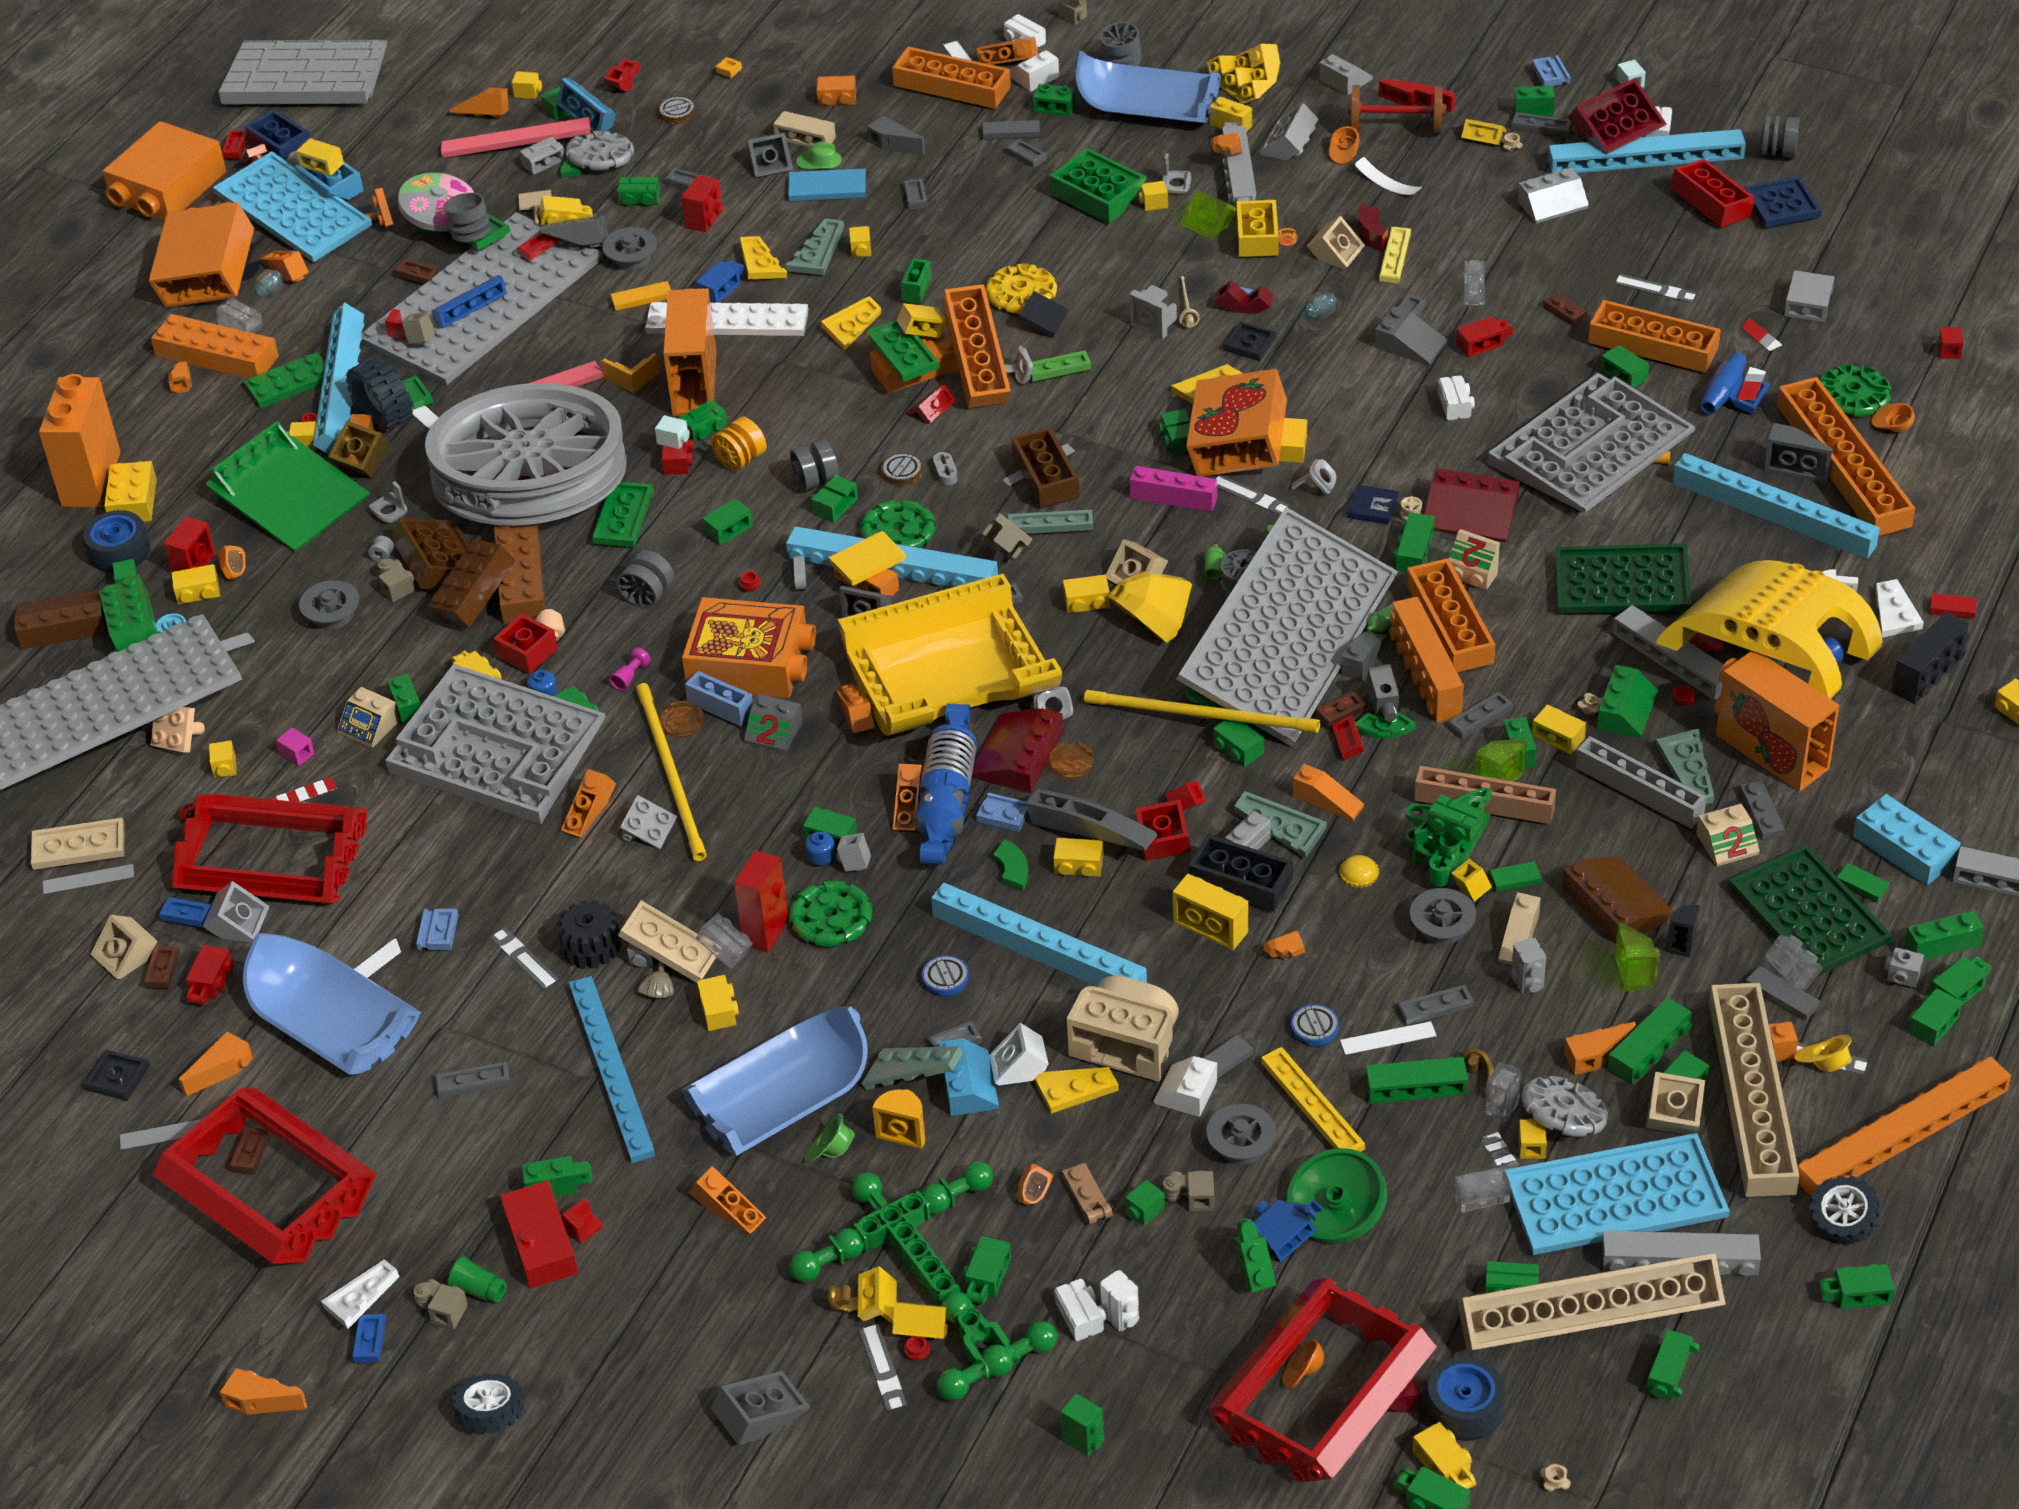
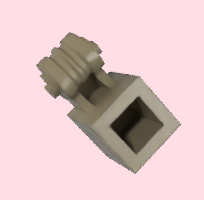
(1072, 10)
(394, 579)
(1196, 1186)
(443, 1302)

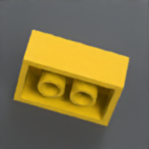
(1257, 228)
(131, 488)
(1210, 911)

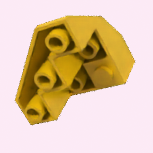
(1247, 73)
(1155, 601)

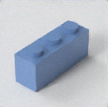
(719, 698)

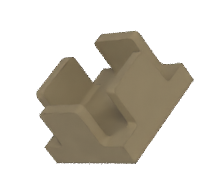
(1002, 533)

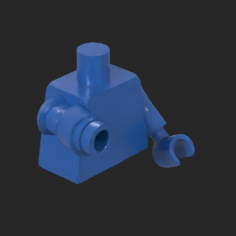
(1286, 1225)

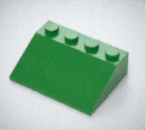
(1096, 185)

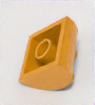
(899, 1118)

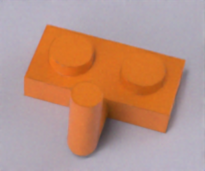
(383, 214)

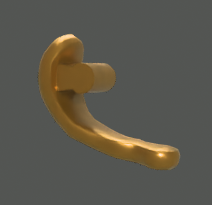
(1475, 1058)
(840, 1299)

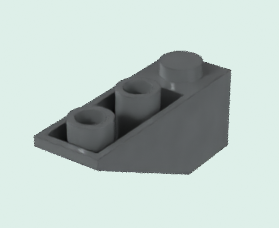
(893, 136)

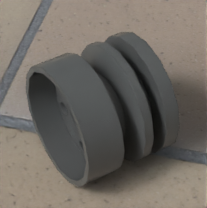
(1780, 136)
(467, 217)
(1232, 569)

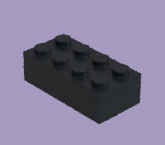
(1930, 658)
(1243, 871)

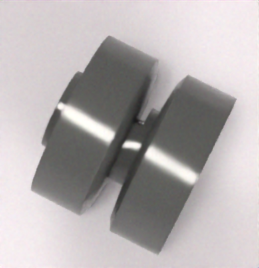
(1121, 44)
(813, 464)
(645, 579)

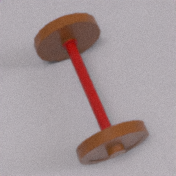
(1437, 109)

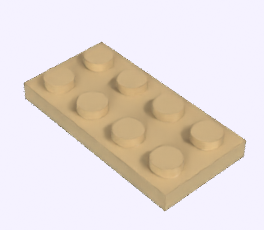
(78, 843)
(667, 941)

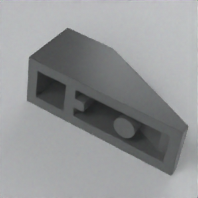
(1362, 654)

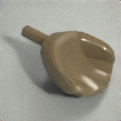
(657, 984)

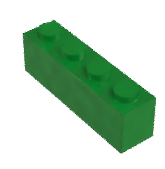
(1649, 1041)
(1416, 1080)

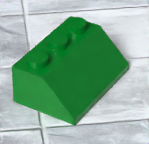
(1626, 703)

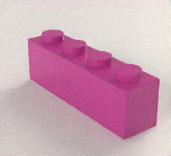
(1173, 488)

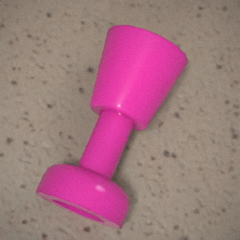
(623, 676)

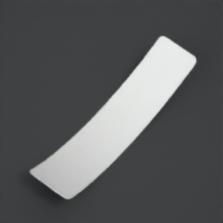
(1382, 180)

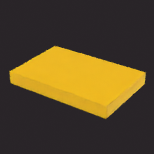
(867, 558)

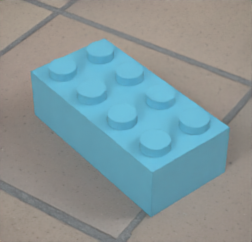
(1906, 839)

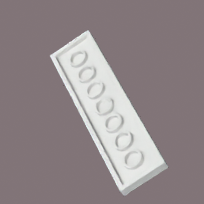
(742, 319)

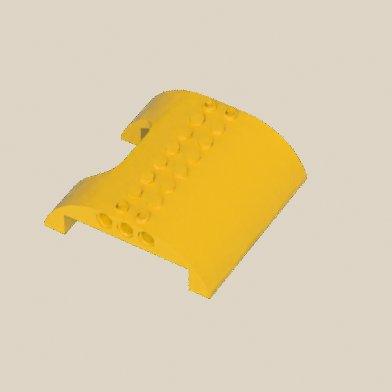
(1784, 603)
(944, 650)

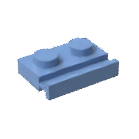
(1550, 71)
(1002, 812)
(437, 929)

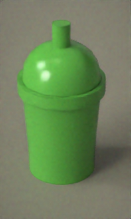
(1213, 558)
(1380, 620)

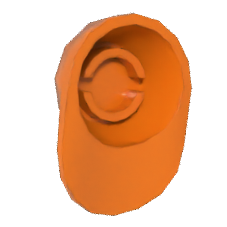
(1344, 145)
(1895, 417)
(1304, 1362)

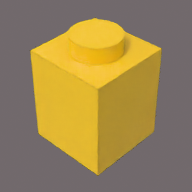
(526, 85)
(1153, 196)
(860, 241)
(304, 433)
(222, 759)
(1471, 880)
(1532, 1139)

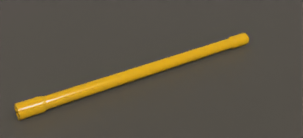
(1299, 724)
(695, 843)

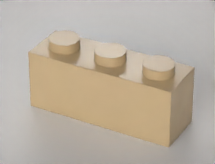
(804, 129)

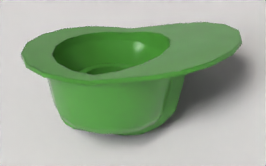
(819, 156)
(832, 1141)

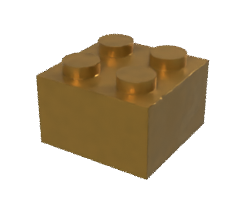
(359, 449)

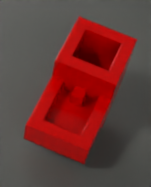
(622, 76)

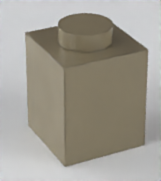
(418, 328)

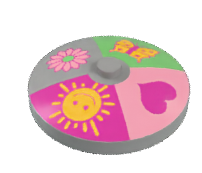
(424, 196)

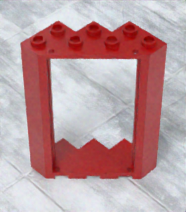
(344, 821)
(317, 1223)
(1409, 1352)

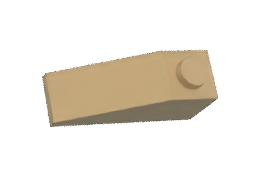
(1520, 924)

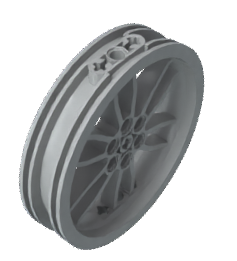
(494, 490)

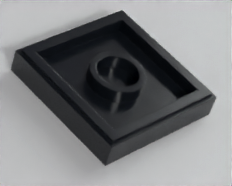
(1043, 314)
(1250, 341)
(116, 1075)

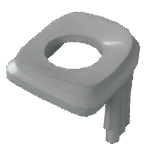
(1170, 175)
(1021, 376)
(1315, 475)
(390, 499)
(1060, 692)

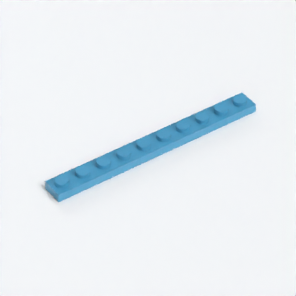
(612, 1070)

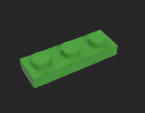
(1060, 365)

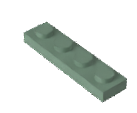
(1053, 521)

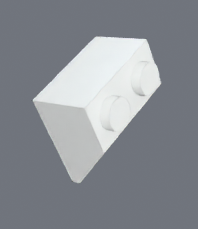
(1036, 71)
(1019, 1057)
(1188, 1085)

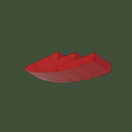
(1413, 94)

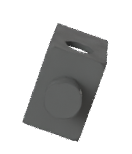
(1384, 701)

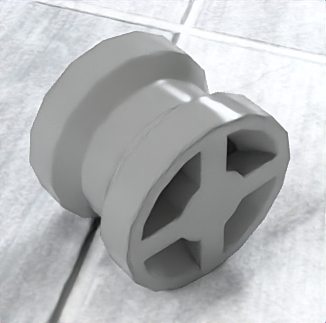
(381, 548)

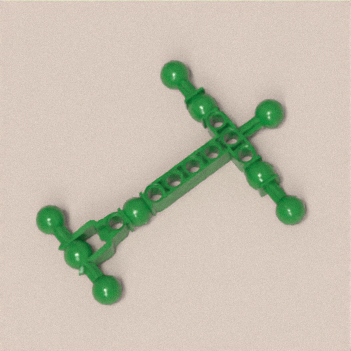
(898, 1225)

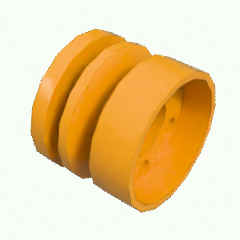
(738, 444)

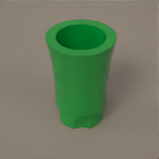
(476, 1281)

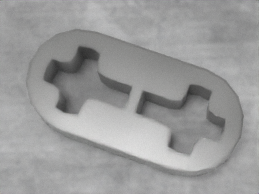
(948, 467)
(800, 572)

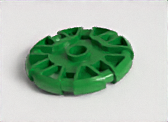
(1855, 392)
(920, 527)
(830, 902)

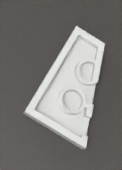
(1895, 609)
(359, 1294)

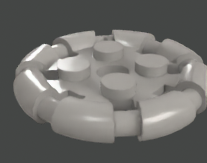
(600, 150)
(1564, 1106)

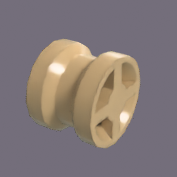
(1408, 505)

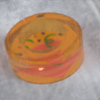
(1287, 236)

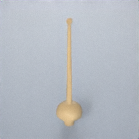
(1188, 317)

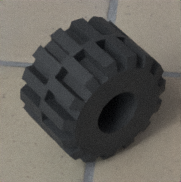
(588, 934)

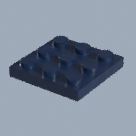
(1783, 201)

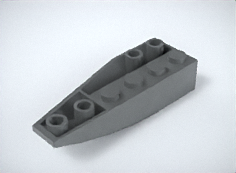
(1086, 819)

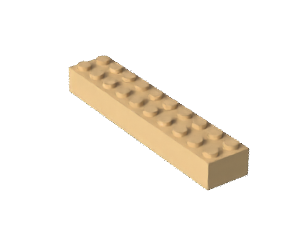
(1753, 1090)
(1591, 1301)

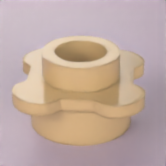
(1511, 141)
(1590, 704)
(1555, 1471)

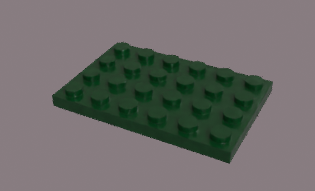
(1622, 576)
(1810, 902)

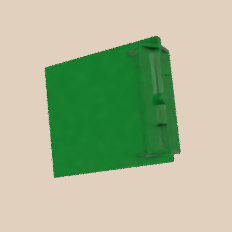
(285, 487)

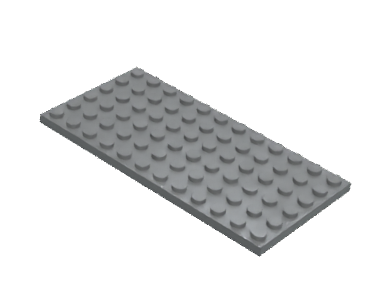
(528, 288)
(1287, 623)
(111, 698)

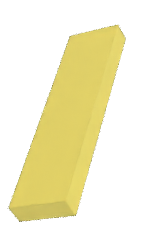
(1395, 255)

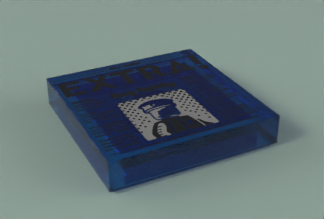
(1372, 504)

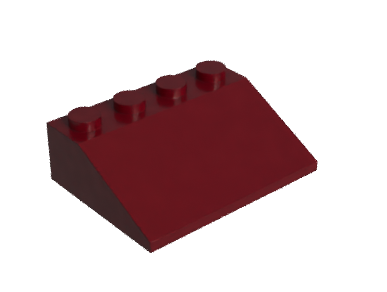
(1617, 117)
(1472, 503)
(1019, 748)

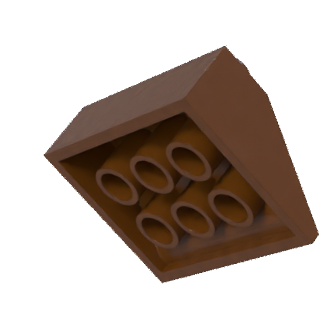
(429, 548)
(60, 619)
(1614, 895)

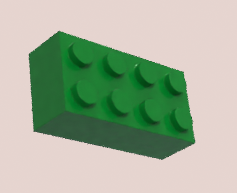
(128, 612)

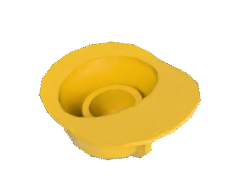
(1828, 1054)

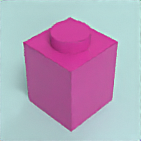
(295, 747)

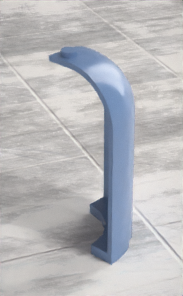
(1146, 90)
(324, 1002)
(781, 1079)

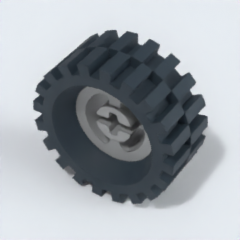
(379, 393)

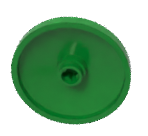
(1347, 1189)

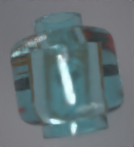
(268, 283)
(1321, 305)

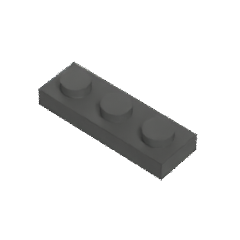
(1762, 810)

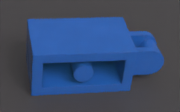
(721, 280)

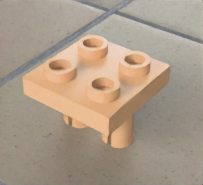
(176, 730)

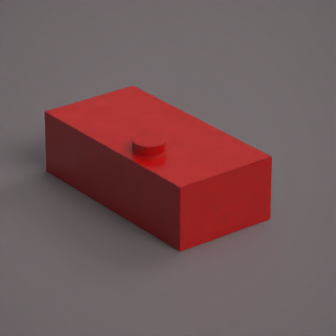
(1712, 192)
(762, 900)
(539, 1234)

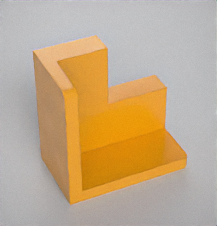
(632, 378)

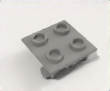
(647, 822)

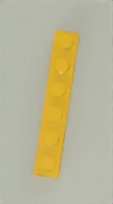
(1311, 1101)

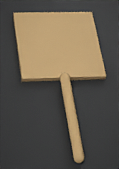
(532, 201)

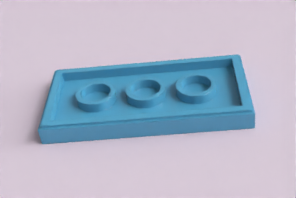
(827, 184)

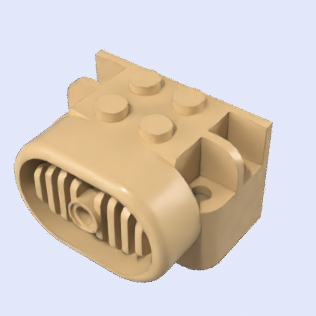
(1123, 1026)

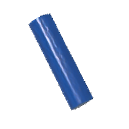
(469, 301)

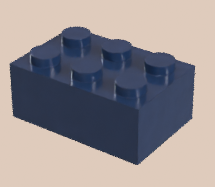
(276, 133)

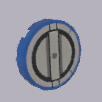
(945, 975)
(1314, 1025)

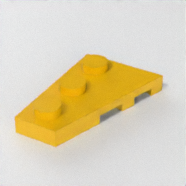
(759, 261)
(851, 321)
(1187, 388)
(1074, 1087)

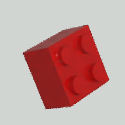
(702, 203)
(189, 545)
(525, 643)
(1170, 826)

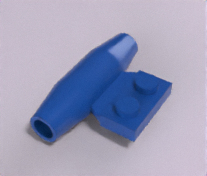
(1727, 385)

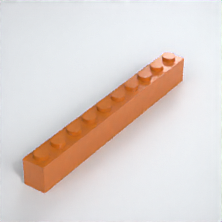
(1906, 1125)

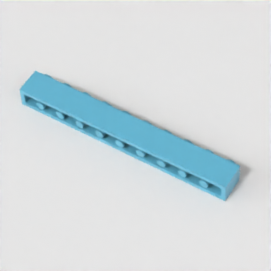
(1649, 152)
(341, 356)
(1776, 505)
(919, 566)
(1030, 937)

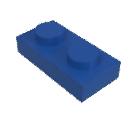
(185, 912)
(369, 1338)

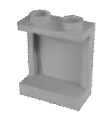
(1809, 296)

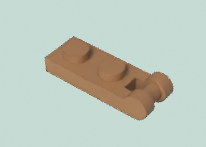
(1086, 1193)

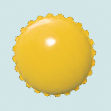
(1358, 871)

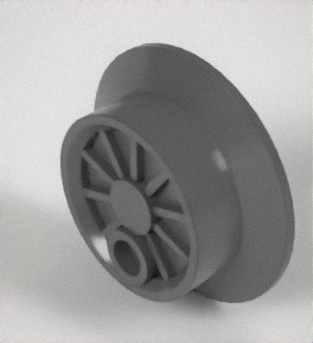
(630, 247)
(329, 604)
(1442, 915)
(1241, 1133)

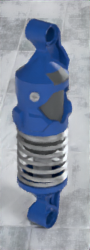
(945, 784)

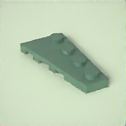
(818, 250)
(1686, 761)
(1288, 826)
(911, 1062)

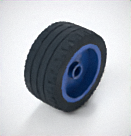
(116, 538)
(1466, 1397)

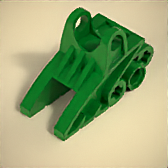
(1439, 845)

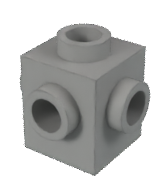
(1904, 967)

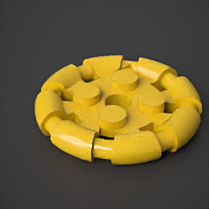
(1005, 286)

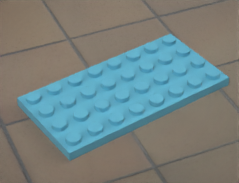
(292, 206)
(1616, 1190)

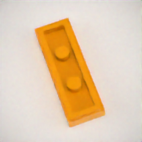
(640, 296)

